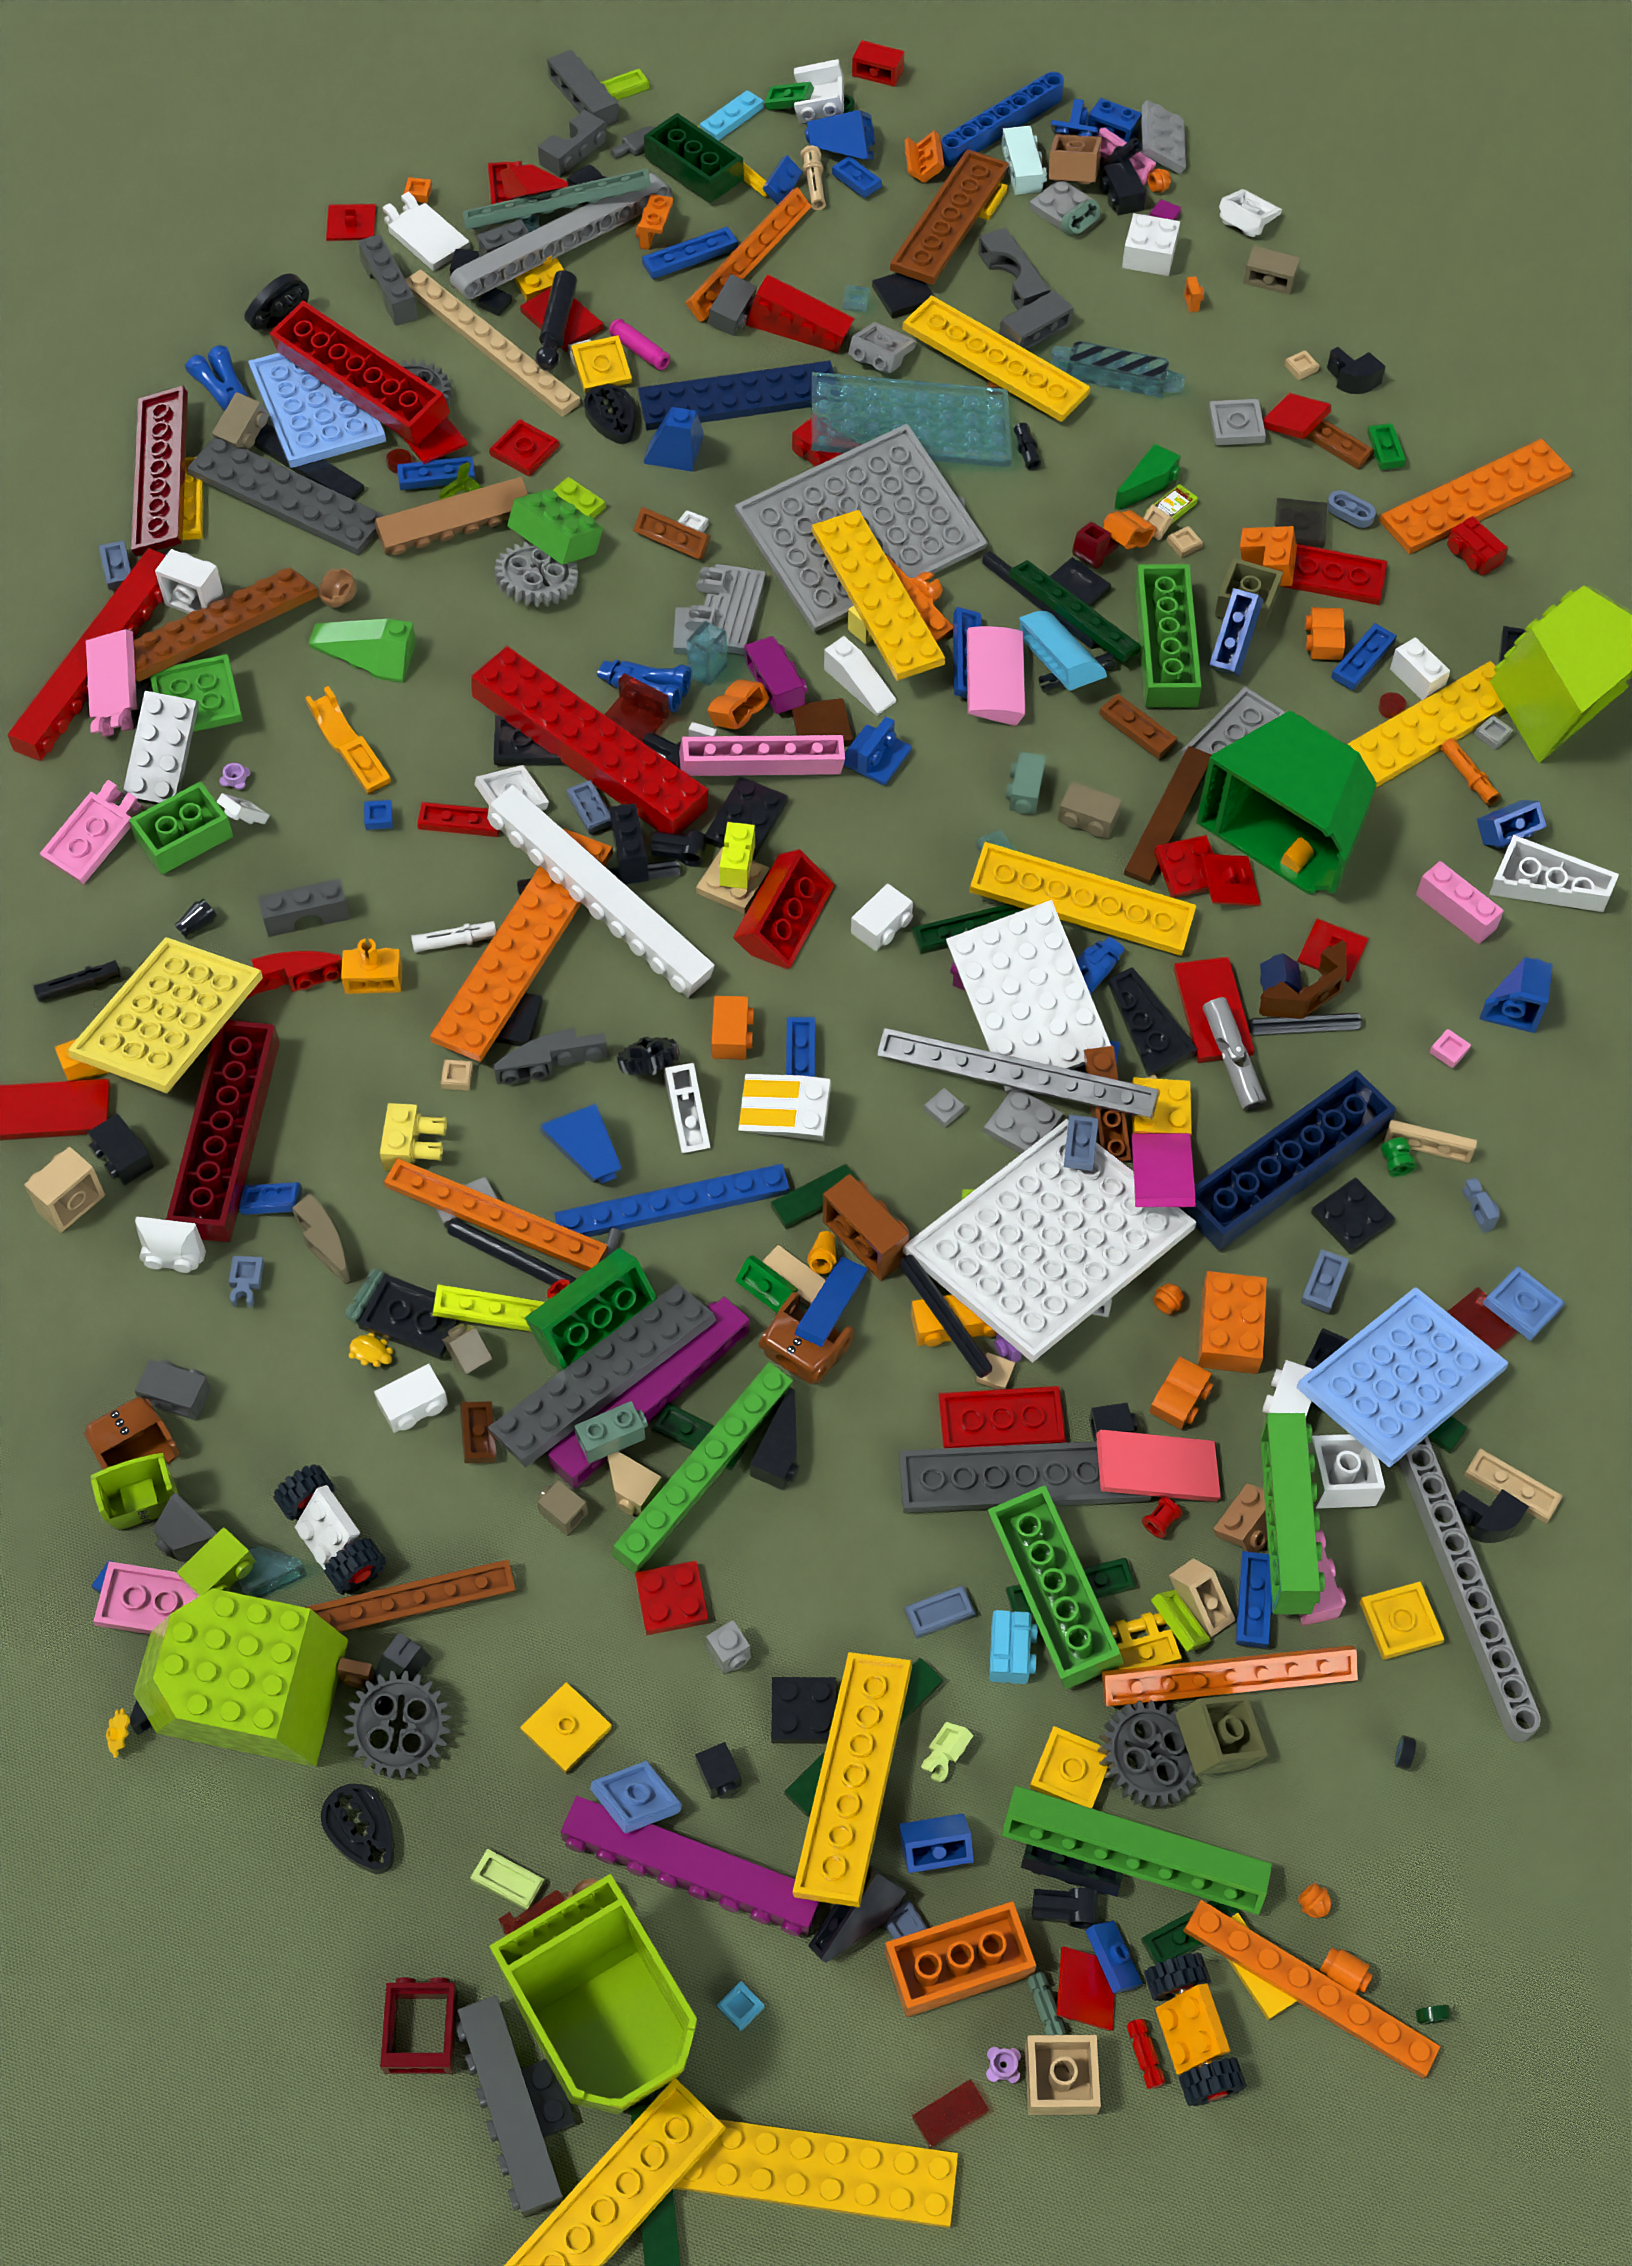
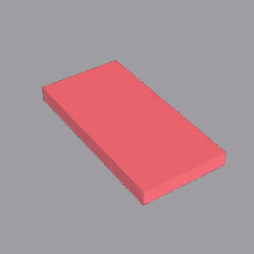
(1158, 1465)

